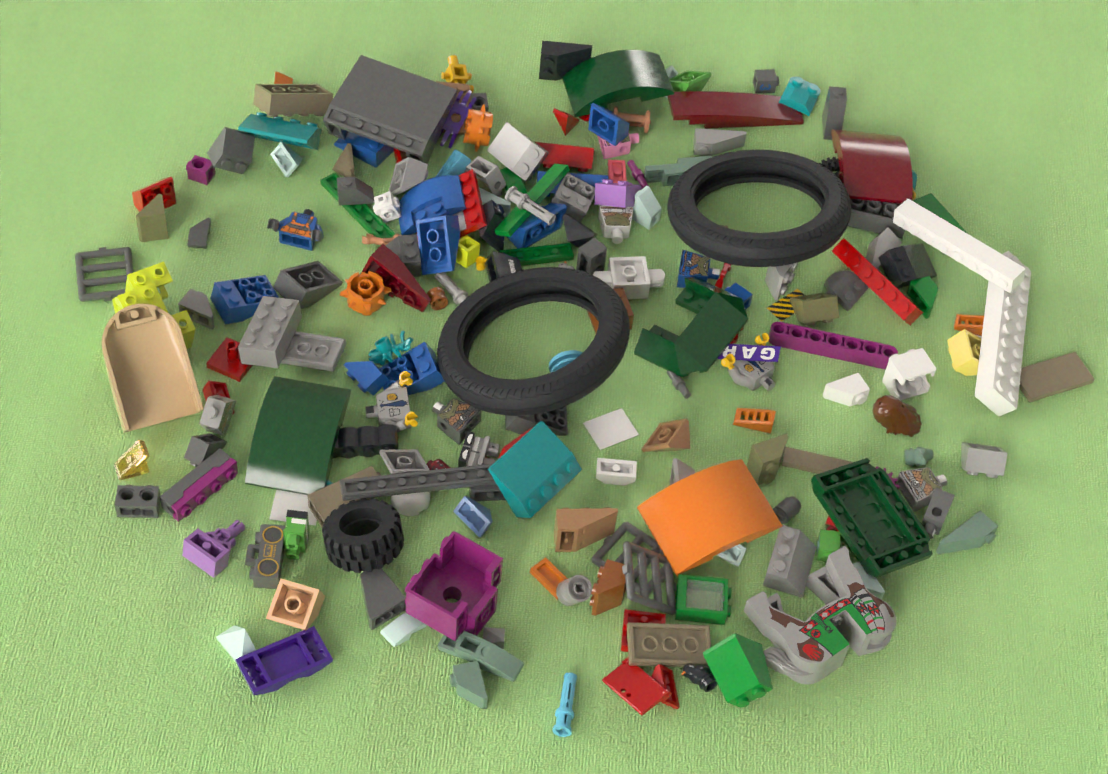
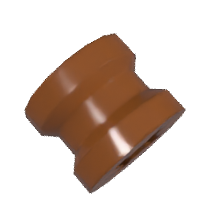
(438, 298)

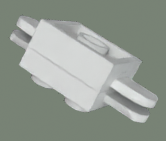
(633, 270)

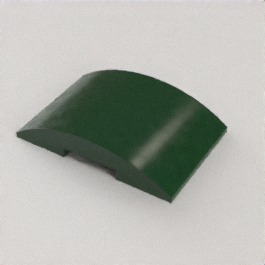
(616, 78)
(296, 436)

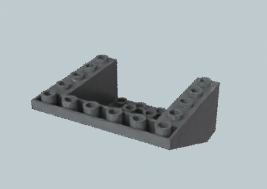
(390, 108)

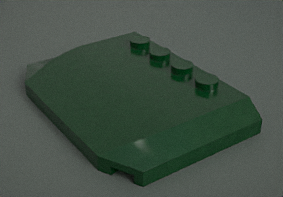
(872, 517)

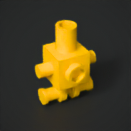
(456, 72)

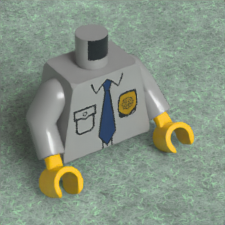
(751, 373)
(393, 405)

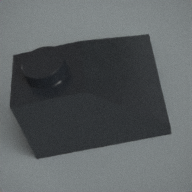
(493, 216)

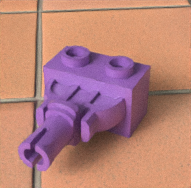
(616, 194)
(212, 549)

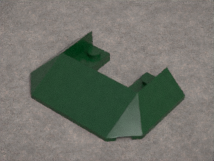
(704, 339)

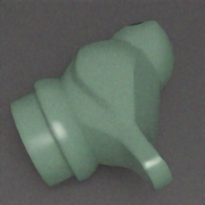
(918, 456)

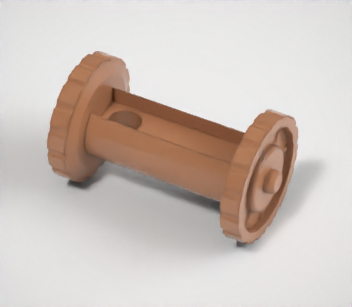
(635, 119)

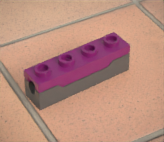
(199, 485)

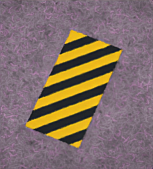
(782, 308)

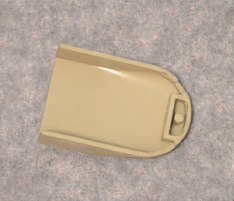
(148, 367)

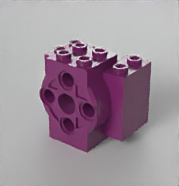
(459, 573)

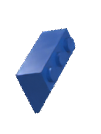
(535, 229)

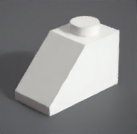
(847, 391)

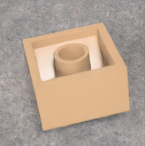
(295, 604)

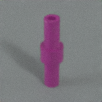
(637, 174)

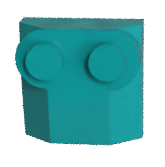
(800, 95)

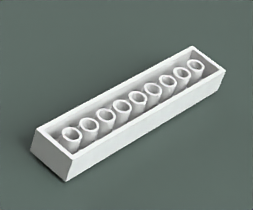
(1002, 345)

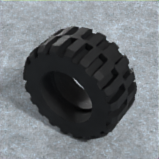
(380, 530)

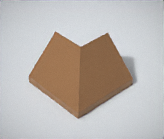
(669, 437)

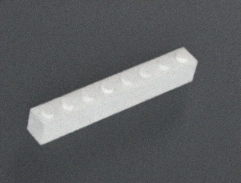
(959, 245)

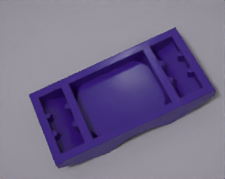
(284, 661)

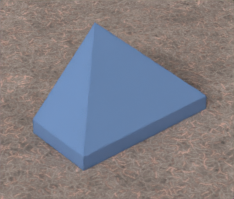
(474, 515)

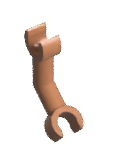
(370, 239)

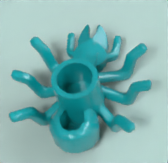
(385, 348)

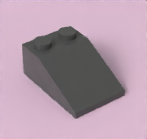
(306, 283)

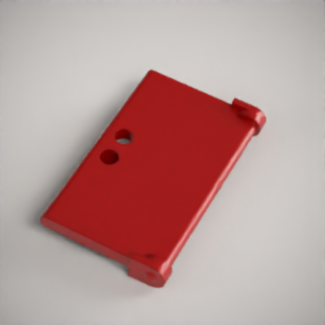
(640, 688)

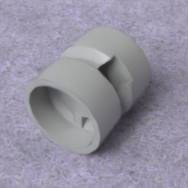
(574, 590)

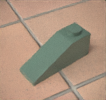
(969, 535)

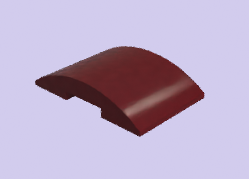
(874, 166)

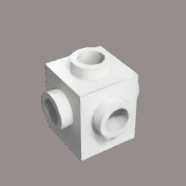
(387, 206)

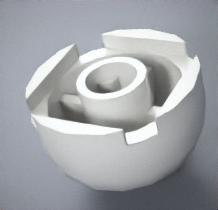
(411, 503)

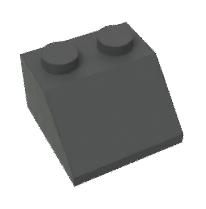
(232, 150)
(408, 251)

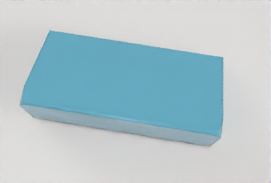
(455, 164)

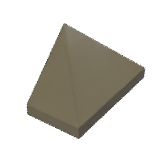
(345, 163)

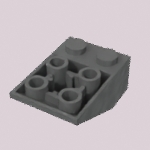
(555, 420)

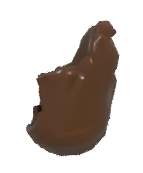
(896, 416)

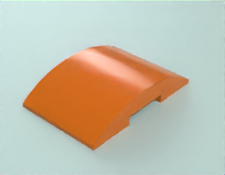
(708, 514)

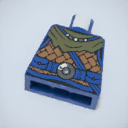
(695, 266)

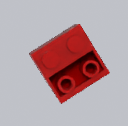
(146, 194)

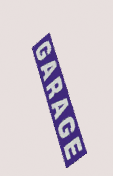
(752, 352)

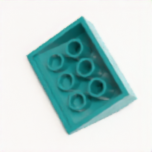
(282, 131)
(534, 470)

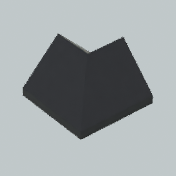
(576, 232)

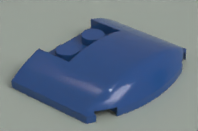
(431, 199)

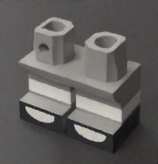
(476, 450)

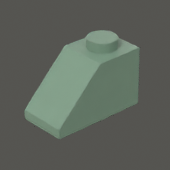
(469, 683)

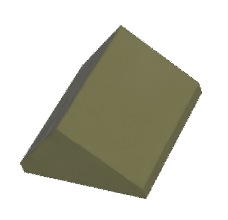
(152, 221)

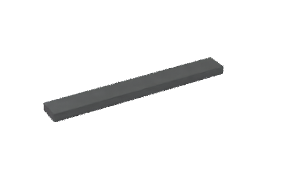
(416, 482)

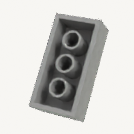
(270, 332)

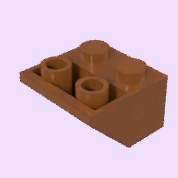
(609, 588)

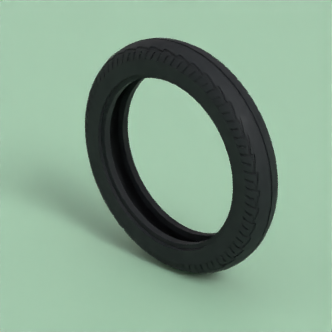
(754, 248)
(547, 391)

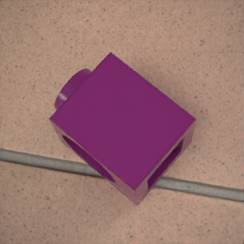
(200, 170)

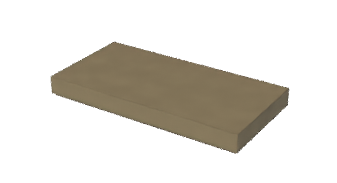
(1054, 377)
(667, 644)

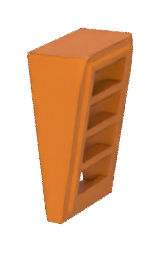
(976, 320)
(762, 414)

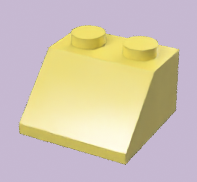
(965, 352)

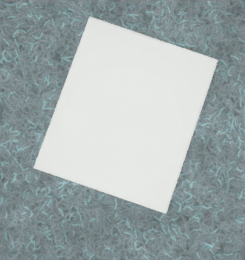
(610, 428)
(290, 501)

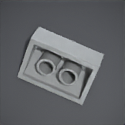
(790, 562)

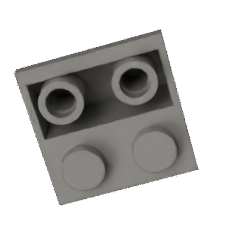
(575, 195)
(778, 278)

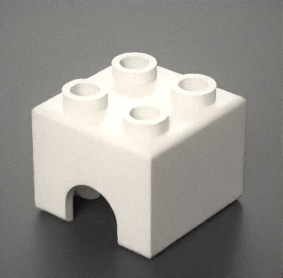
(907, 374)

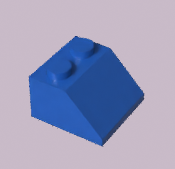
(607, 125)

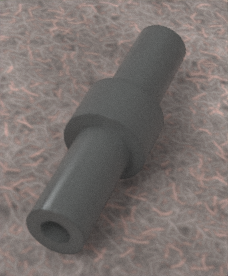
(679, 384)

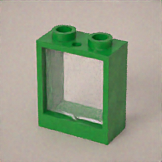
(705, 599)

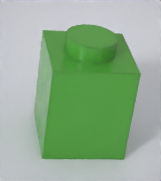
(827, 543)

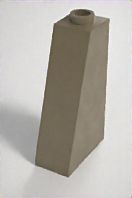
(329, 498)

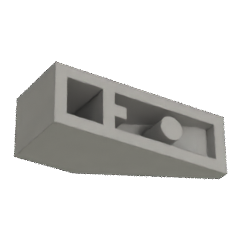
(712, 142)

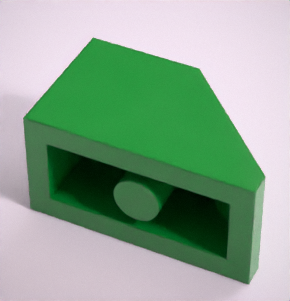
(923, 294)

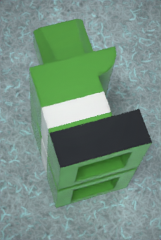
(296, 533)

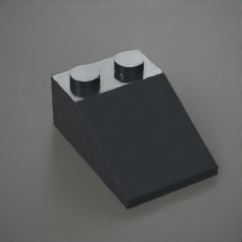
(560, 58)
(906, 264)

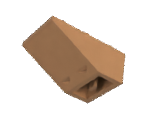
(582, 527)

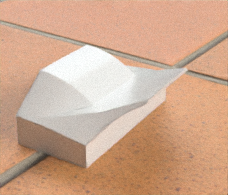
(616, 471)

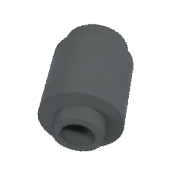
(787, 509)

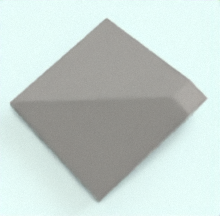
(494, 635)

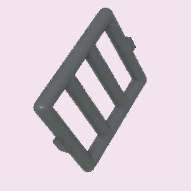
(102, 252)
(641, 537)
(643, 598)

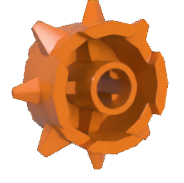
(478, 127)
(365, 292)

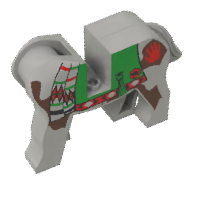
(819, 645)

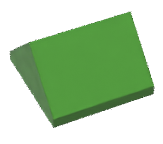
(690, 81)

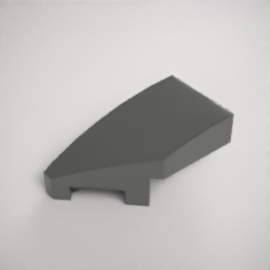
(199, 234)

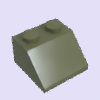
(815, 308)
(766, 459)

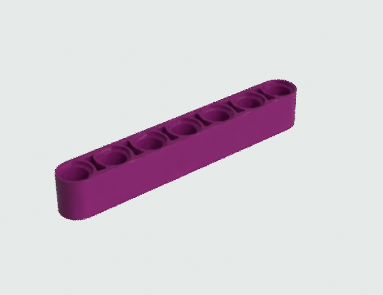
(831, 345)

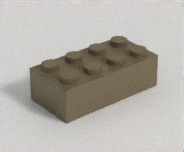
(292, 99)

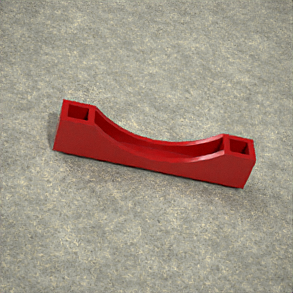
(877, 281)

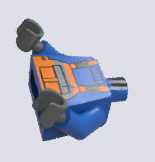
(298, 229)

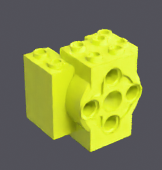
(142, 289)

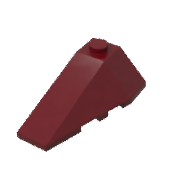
(397, 277)

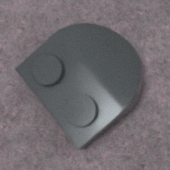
(846, 287)

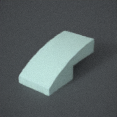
(401, 629)

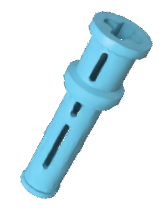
(564, 713)

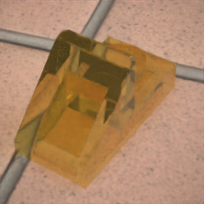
(133, 461)

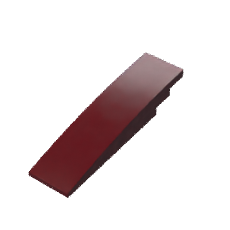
(731, 109)

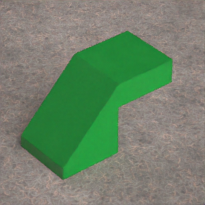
(512, 179)

